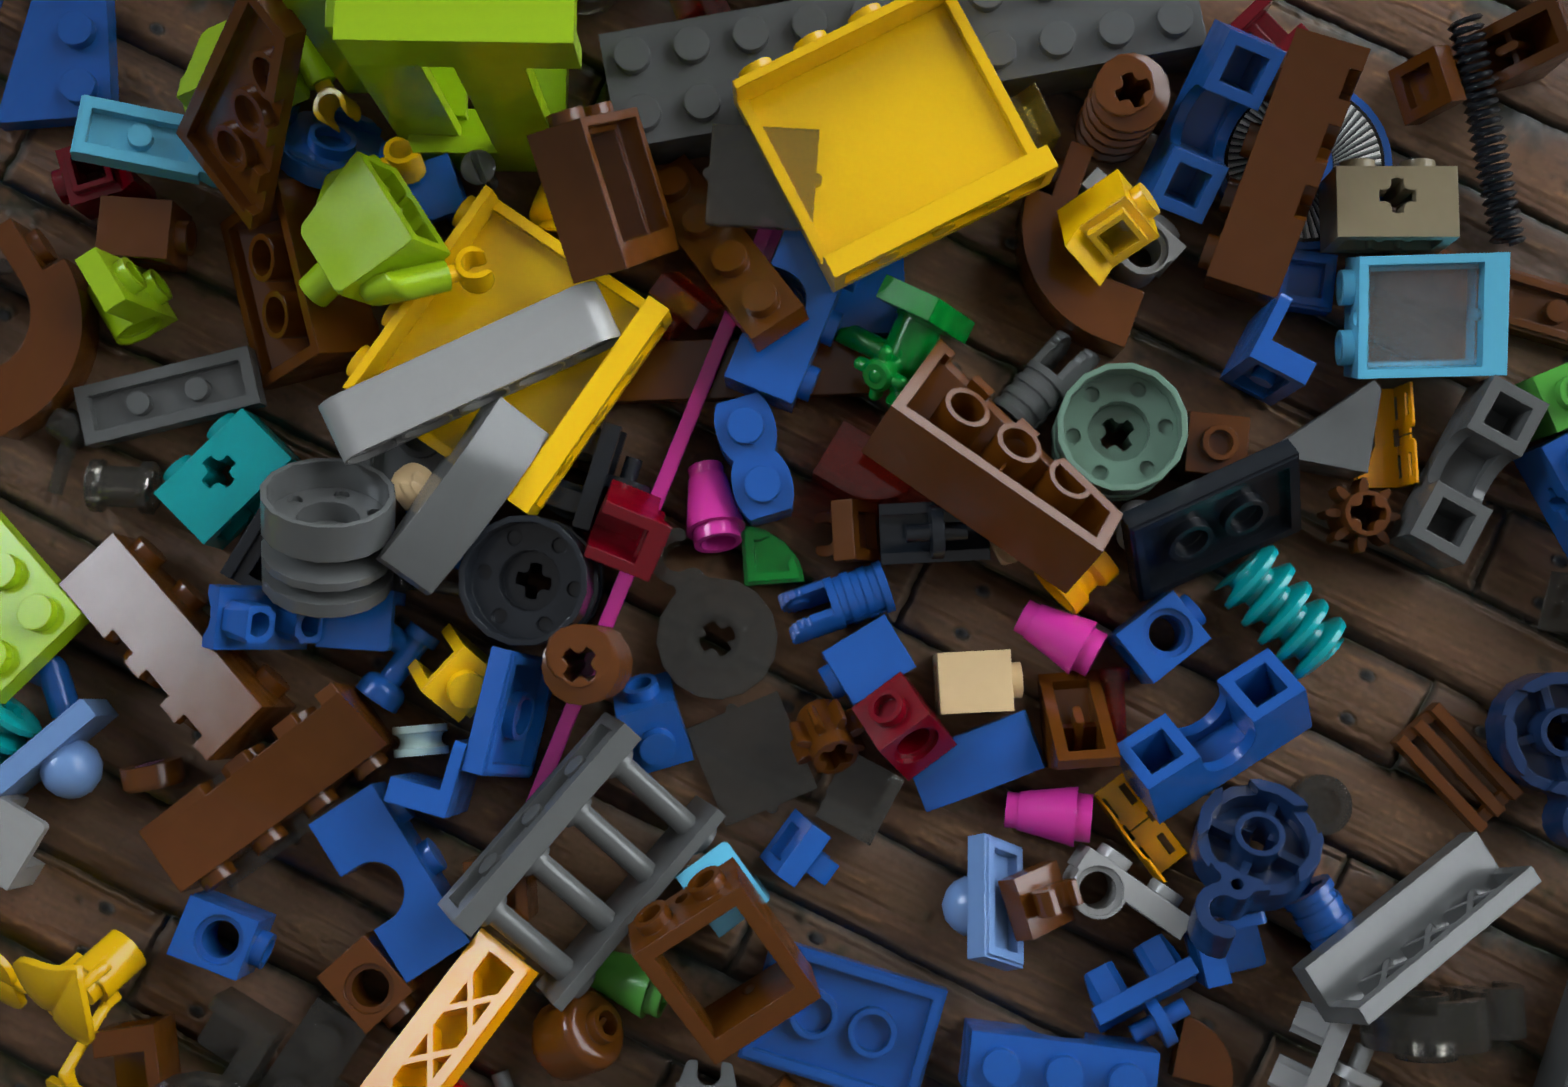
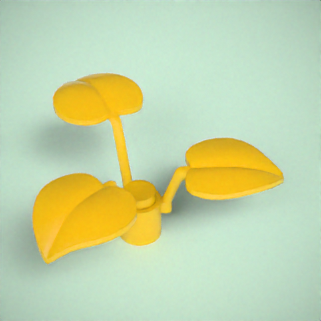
(71, 989)

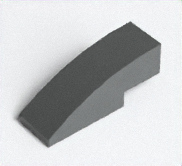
(462, 495)

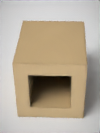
(976, 681)

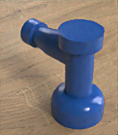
(407, 645)

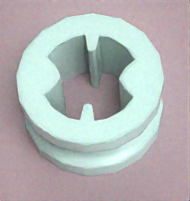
(420, 740)

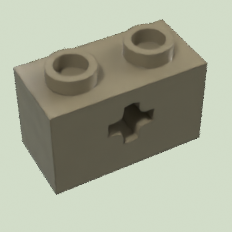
(1359, 222)

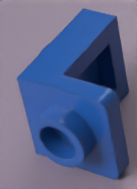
(653, 714)

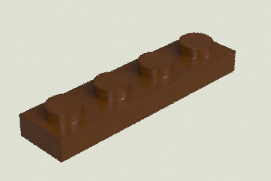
(729, 261)

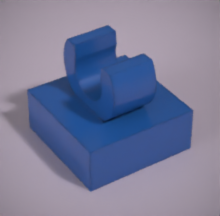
(798, 851)

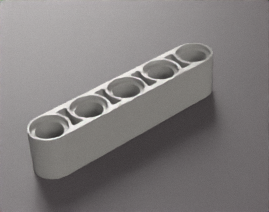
(469, 372)

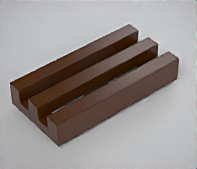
(1491, 803)

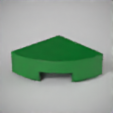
(768, 559)

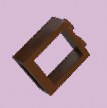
(602, 189)
(752, 1006)

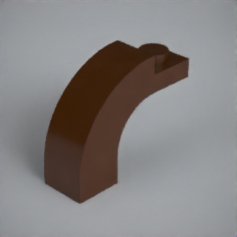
(1055, 281)
(59, 337)

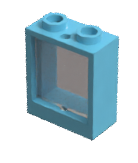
(1424, 315)

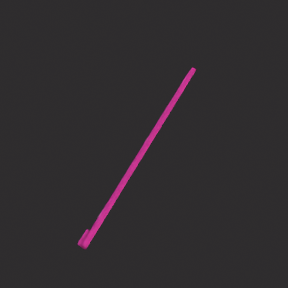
(767, 242)

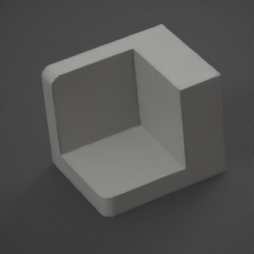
(19, 839)

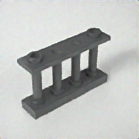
(524, 851)

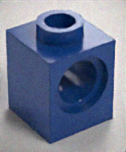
(1133, 641)
(864, 661)
(198, 940)

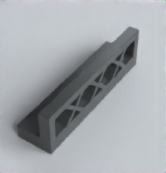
(1411, 931)

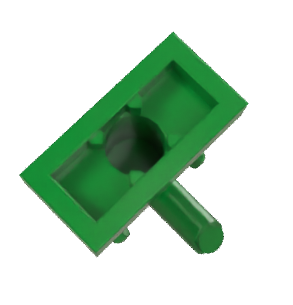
(912, 337)

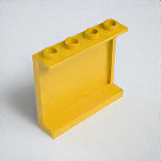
(908, 133)
(526, 269)

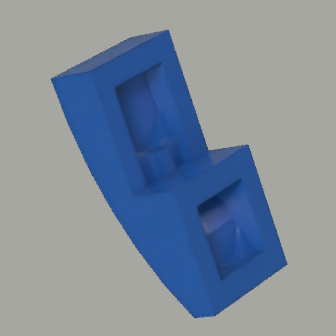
(981, 761)

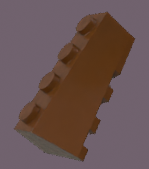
(992, 472)
(270, 788)

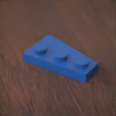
(61, 54)

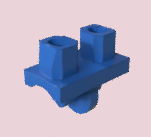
(248, 620)
(1165, 977)

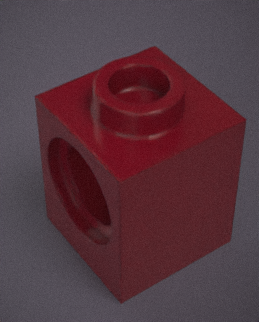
(903, 726)

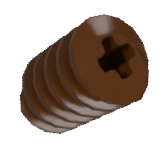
(1122, 107)
(563, 663)

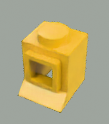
(1108, 224)
(458, 679)

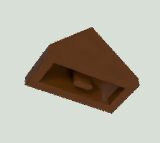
(1524, 45)
(1075, 722)

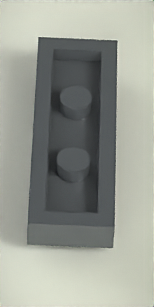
(169, 397)

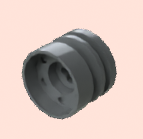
(323, 537)

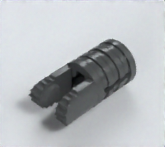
(1037, 389)

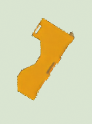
(1383, 464)
(1145, 833)

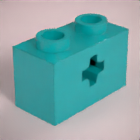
(196, 483)

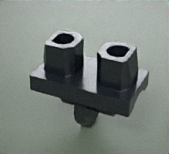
(603, 454)
(926, 535)

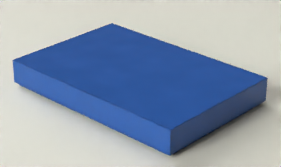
(861, 1032)

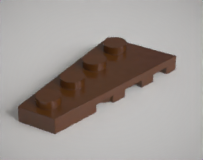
(245, 105)

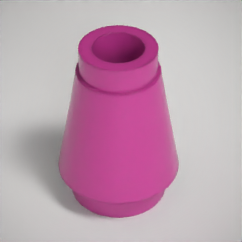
(712, 511)
(1061, 636)
(1051, 814)

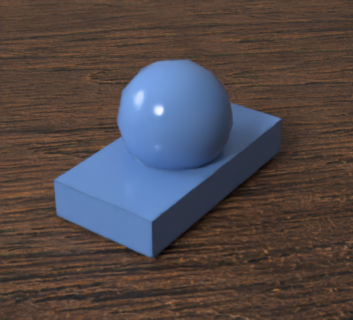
(61, 754)
(976, 905)

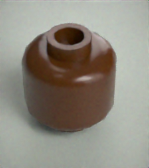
(579, 1038)

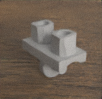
(1332, 1038)

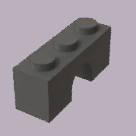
(1480, 439)

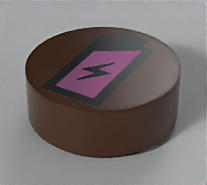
(153, 774)

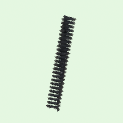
(1495, 211)

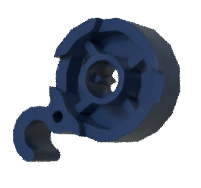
(1521, 747)
(1246, 878)

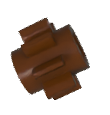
(1366, 502)
(826, 736)

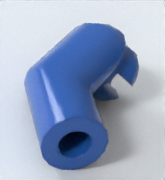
(56, 686)

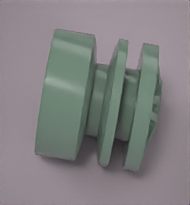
(1129, 400)

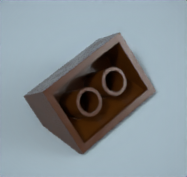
(286, 329)

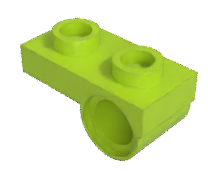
(126, 296)

